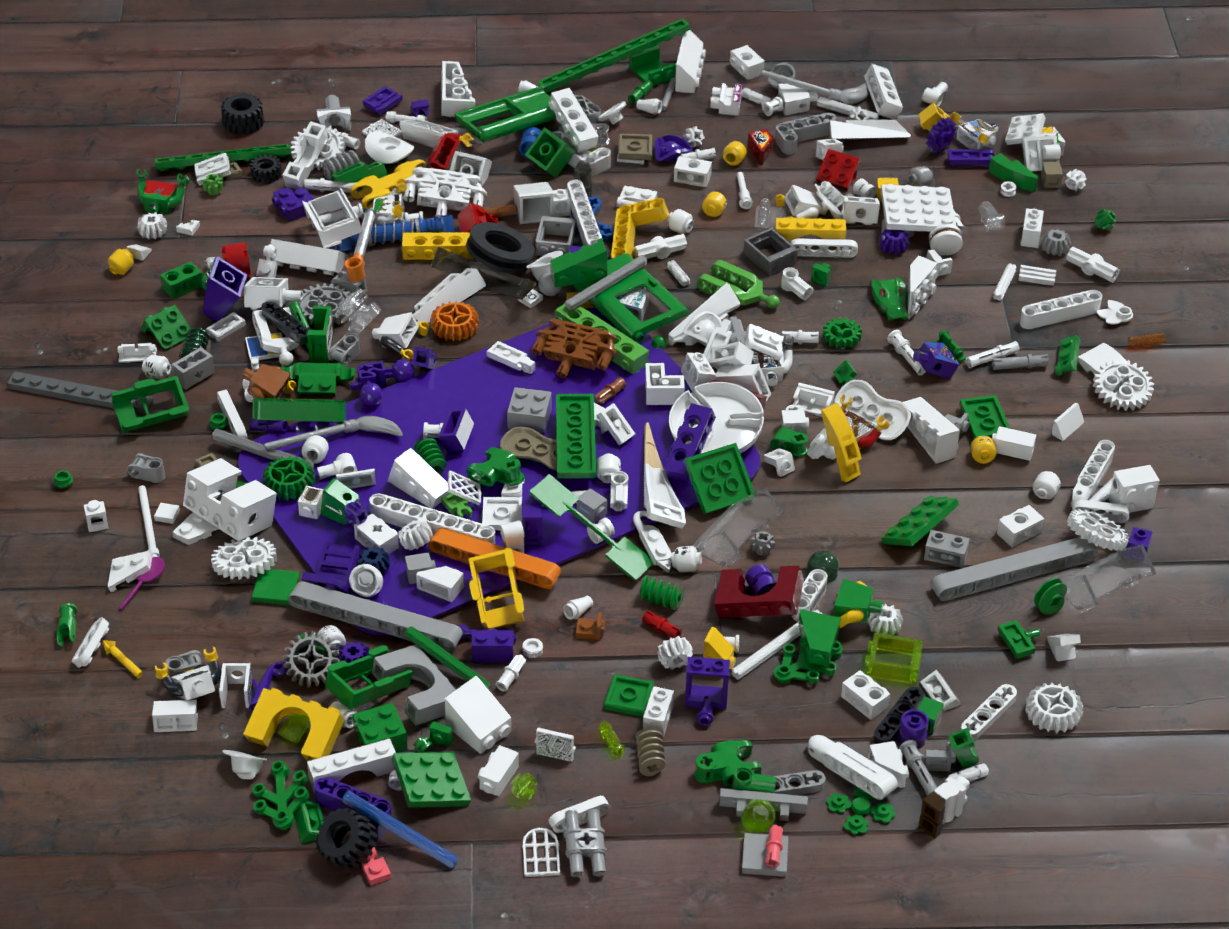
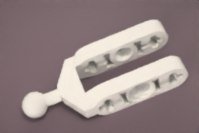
(277, 345)

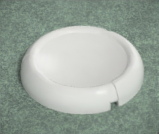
(736, 411)

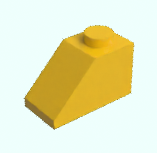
(931, 115)
(718, 647)

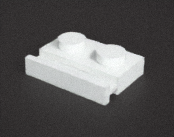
(216, 165)

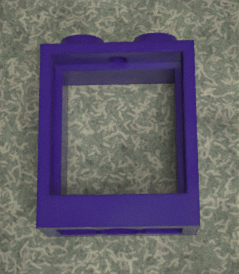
(531, 517)
(696, 694)

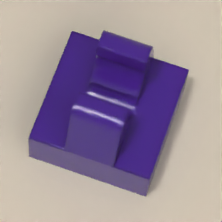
(420, 107)

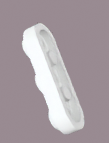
(90, 643)

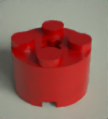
(237, 255)

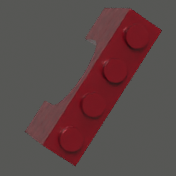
(780, 600)

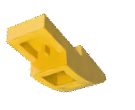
(842, 438)

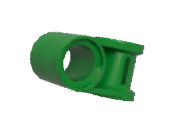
(790, 441)

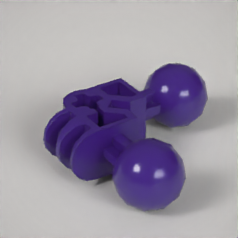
(374, 375)

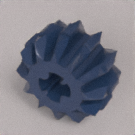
(376, 558)

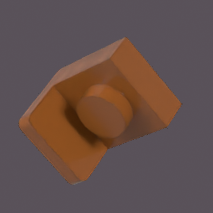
(590, 628)

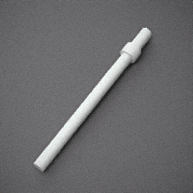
(148, 522)

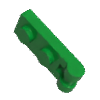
(1068, 355)

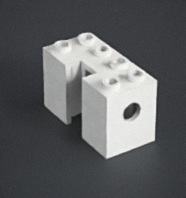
(236, 511)

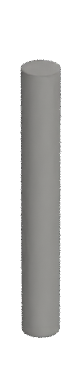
(668, 94)

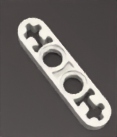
(824, 244)
(231, 413)
(992, 714)

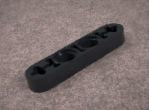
(288, 325)
(895, 715)

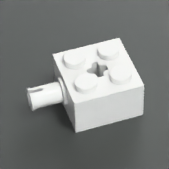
(262, 290)

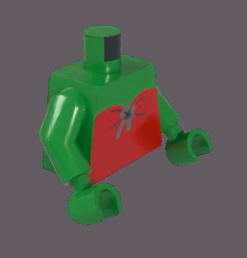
(160, 196)

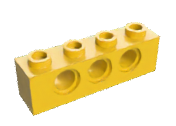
(424, 245)

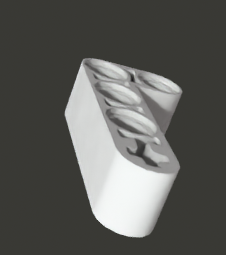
(598, 160)

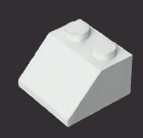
(471, 165)

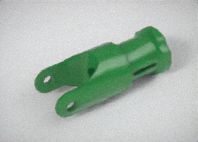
(66, 623)

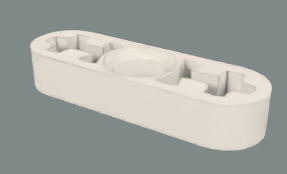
(1114, 508)
(558, 821)

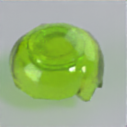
(758, 815)

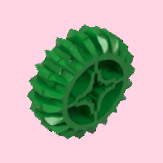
(288, 477)

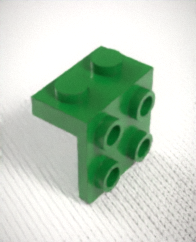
(167, 326)

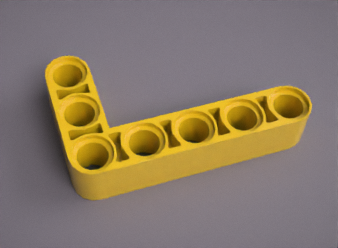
(634, 215)

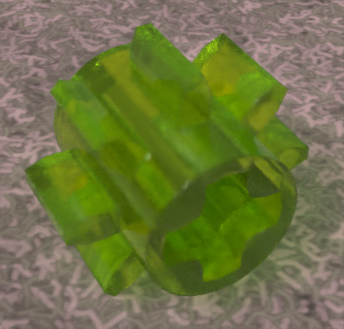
(524, 786)

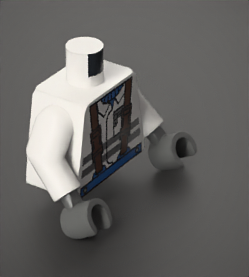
(771, 368)

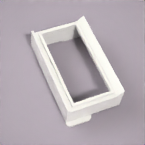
(334, 233)

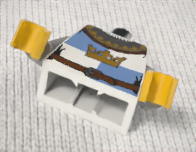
(975, 134)

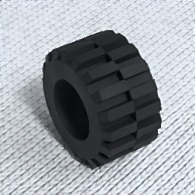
(242, 113)
(358, 846)

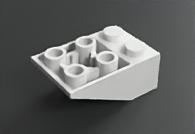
(920, 283)

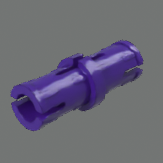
(278, 425)

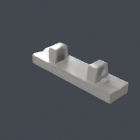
(781, 802)

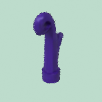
(275, 669)

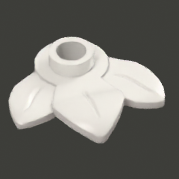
(1115, 313)

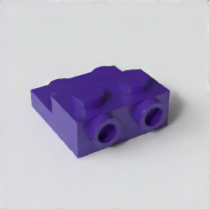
(291, 203)

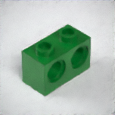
(181, 280)

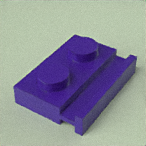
(382, 100)

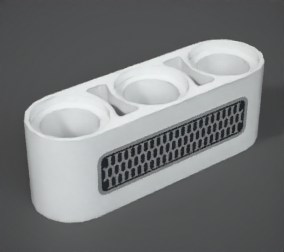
(812, 591)

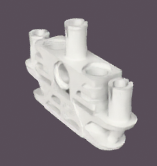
(437, 183)

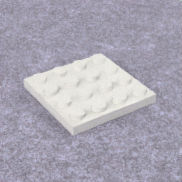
(916, 207)

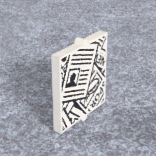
(384, 127)
(555, 744)

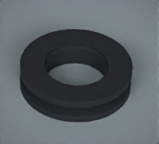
(488, 233)

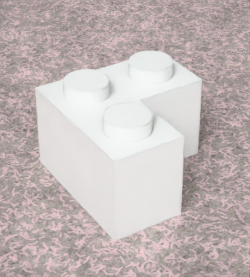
(662, 388)

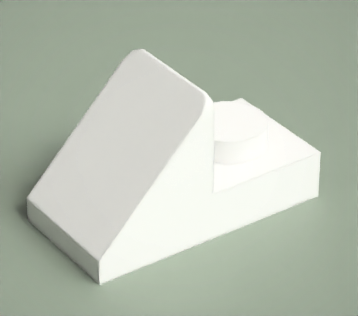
(613, 420)
(1063, 646)

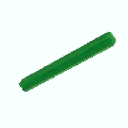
(442, 655)

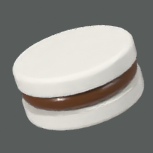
(946, 239)

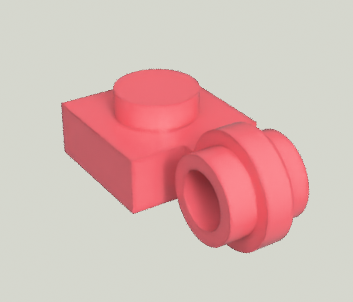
(376, 870)

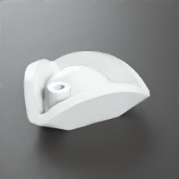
(702, 326)

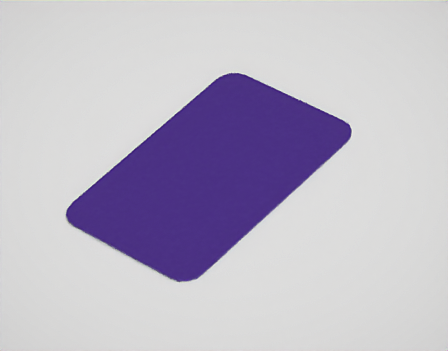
(486, 393)

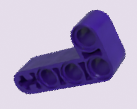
(330, 794)

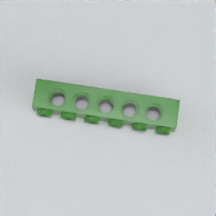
(630, 354)

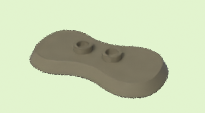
(531, 445)

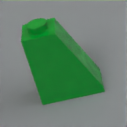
(818, 635)

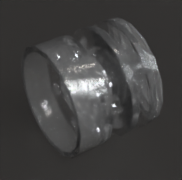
(357, 312)

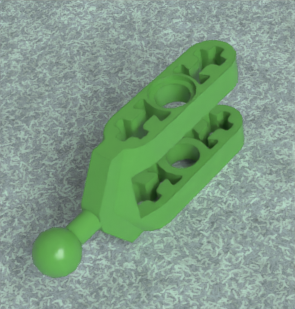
(743, 280)

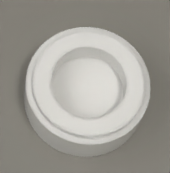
(532, 648)

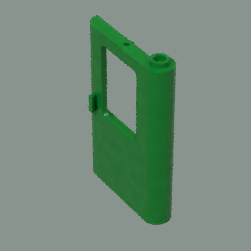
(528, 107)
(619, 315)

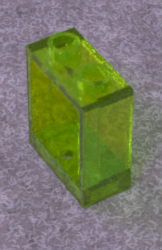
(891, 670)

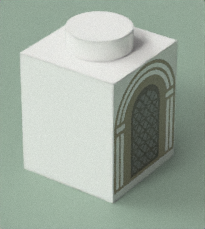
(310, 502)

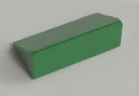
(308, 818)

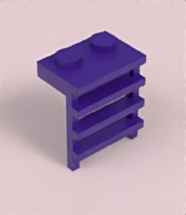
(328, 580)

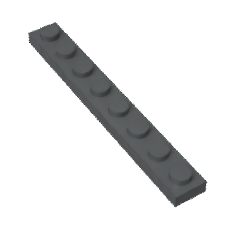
(70, 391)

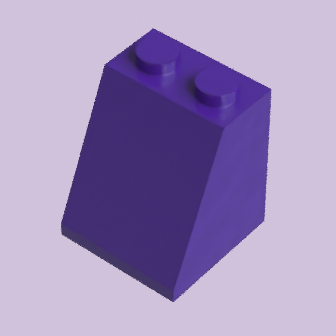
(222, 289)

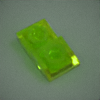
(294, 727)

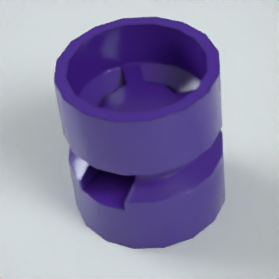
(760, 579)
(914, 727)

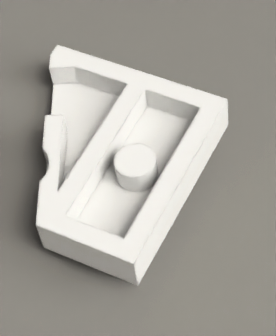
(193, 529)

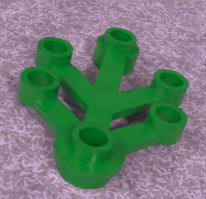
(786, 672)
(284, 816)

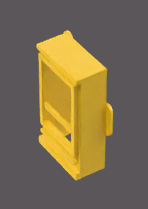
(501, 616)

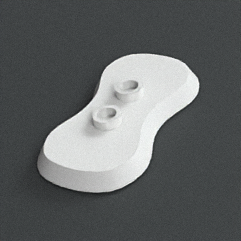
(872, 405)

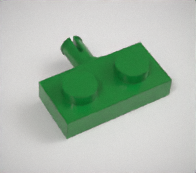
(1018, 638)

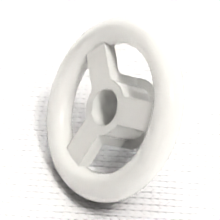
(613, 113)

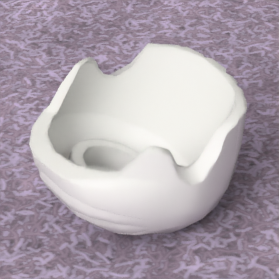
(366, 580)

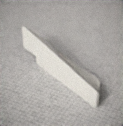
(867, 129)
(453, 288)
(719, 303)

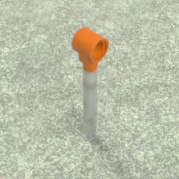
(355, 265)

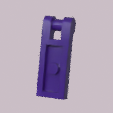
(969, 157)

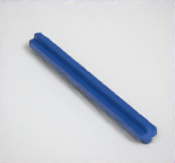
(400, 829)

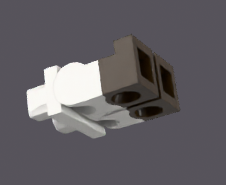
(943, 805)

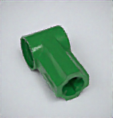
(746, 780)

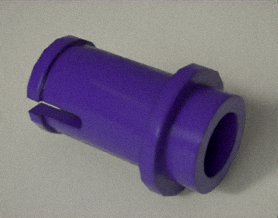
(705, 715)

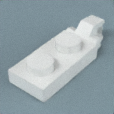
(719, 337)
(511, 357)

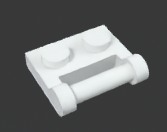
(633, 195)
(764, 341)

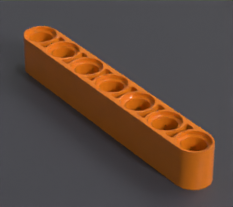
(462, 547)

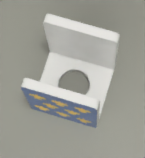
(228, 678)

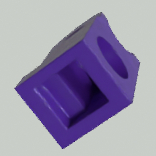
(424, 358)

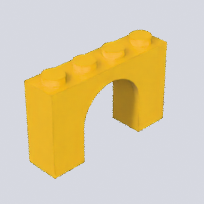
(275, 706)

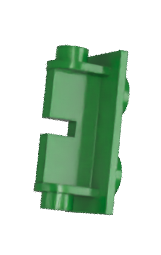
(955, 350)

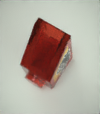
(760, 144)

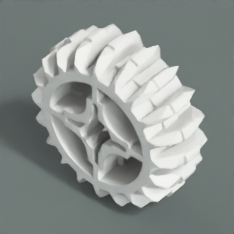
(1054, 707)

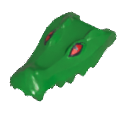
(891, 297)

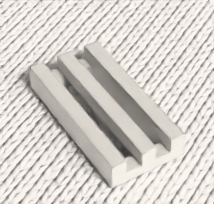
(1037, 275)
(229, 325)

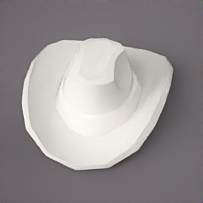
(386, 147)

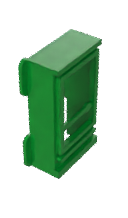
(125, 412)
(342, 672)

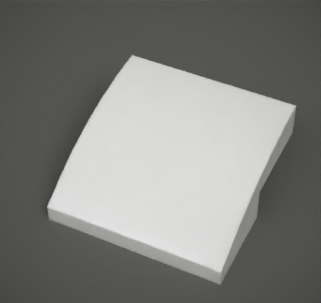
(1099, 356)

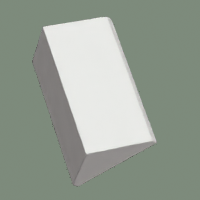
(423, 131)

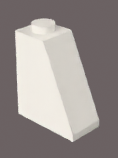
(746, 376)

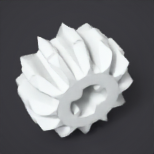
(152, 226)
(415, 534)
(887, 622)
(674, 652)

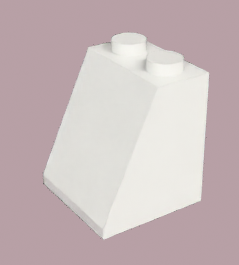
(533, 201)
(476, 715)

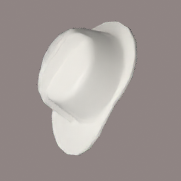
(542, 265)
(244, 765)

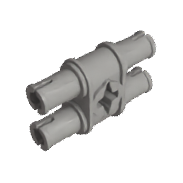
(576, 846)

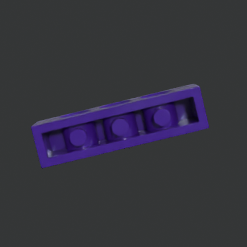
(696, 415)

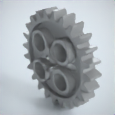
(323, 296)

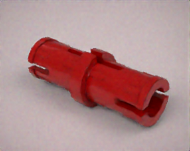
(661, 625)

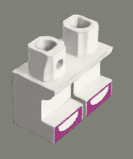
(727, 99)

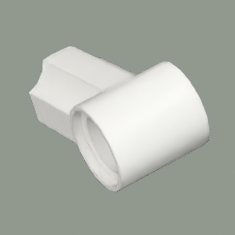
(791, 282)
(619, 490)

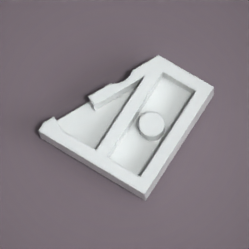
(128, 568)

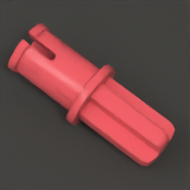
(774, 846)

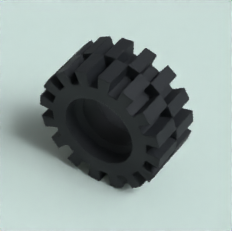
(265, 169)

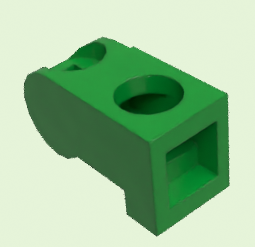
(964, 748)

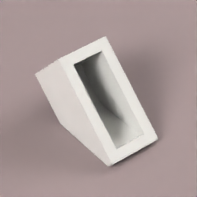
(441, 582)

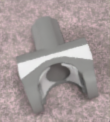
(334, 114)

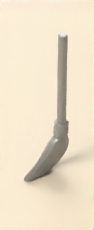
(847, 96)
(364, 423)

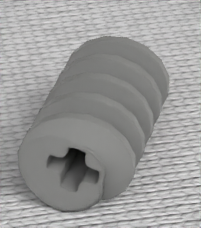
(339, 163)

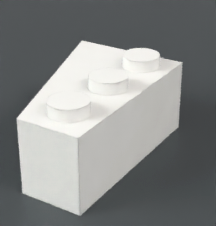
(418, 479)

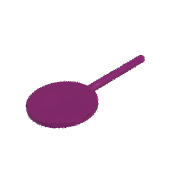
(156, 570)

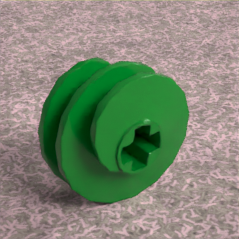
(1050, 596)

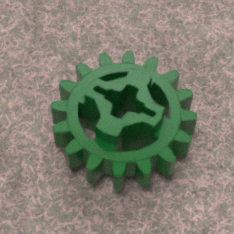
(842, 333)

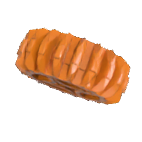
(454, 321)

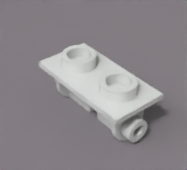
(129, 353)

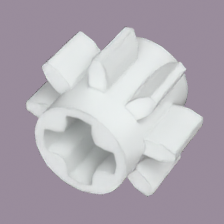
(858, 114)
(694, 136)
(1075, 179)

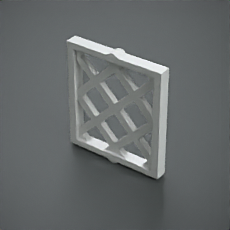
(458, 490)

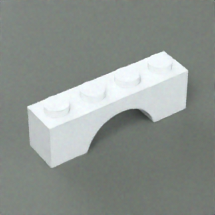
(313, 142)
(371, 757)

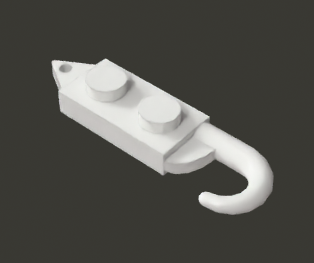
(653, 542)

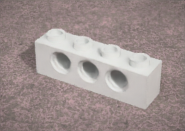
(883, 92)
(573, 120)

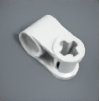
(513, 536)

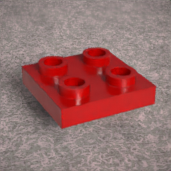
(838, 169)

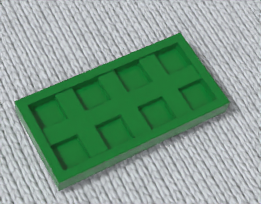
(920, 521)

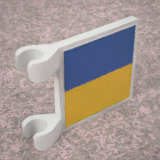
(257, 353)

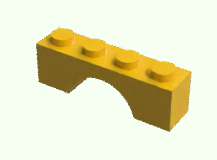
(798, 227)

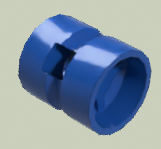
(528, 137)

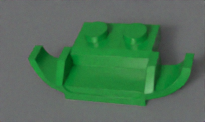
(319, 378)

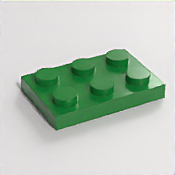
(984, 415)

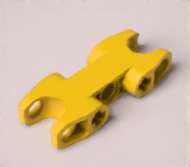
(383, 186)

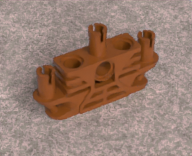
(575, 346)

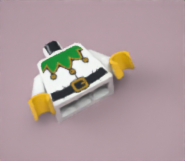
(390, 207)

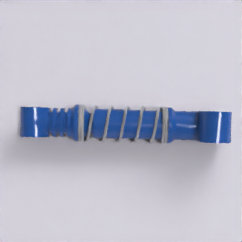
(395, 231)

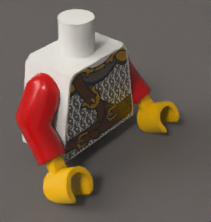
(863, 429)

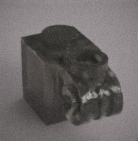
(583, 173)

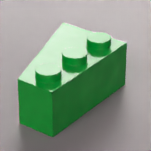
(581, 266)

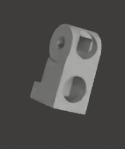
(342, 280)

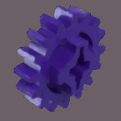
(941, 135)

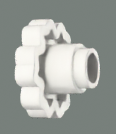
(820, 447)

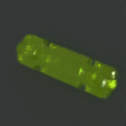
(611, 738)

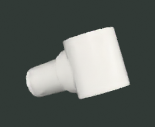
(935, 94)
(343, 464)

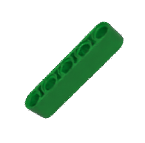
(299, 410)

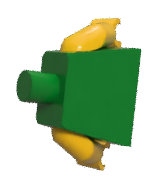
(855, 602)

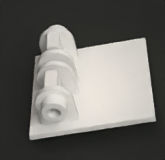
(830, 198)

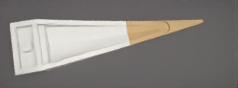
(659, 496)

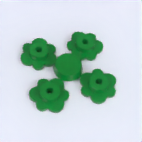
(860, 806)

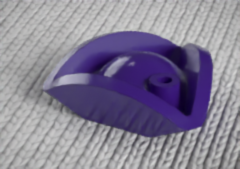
(671, 147)

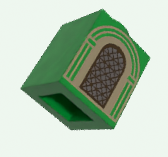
(933, 710)

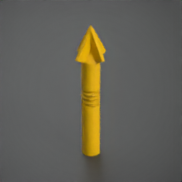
(111, 648)

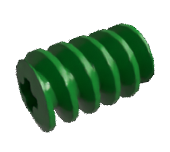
(431, 454)
(660, 593)

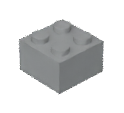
(529, 409)

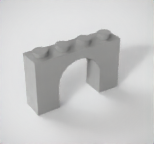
(423, 705)

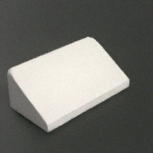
(1068, 422)
(357, 478)
(939, 690)

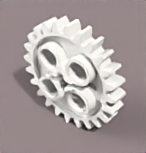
(334, 146)
(1130, 394)
(1097, 529)
(243, 558)

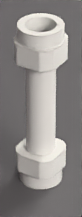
(391, 117)

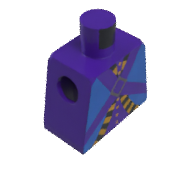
(936, 359)

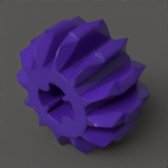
(894, 241)
(352, 651)

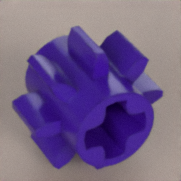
(355, 512)

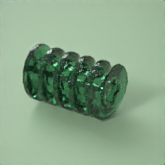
(194, 340)

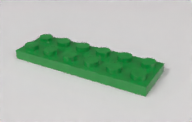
(575, 436)

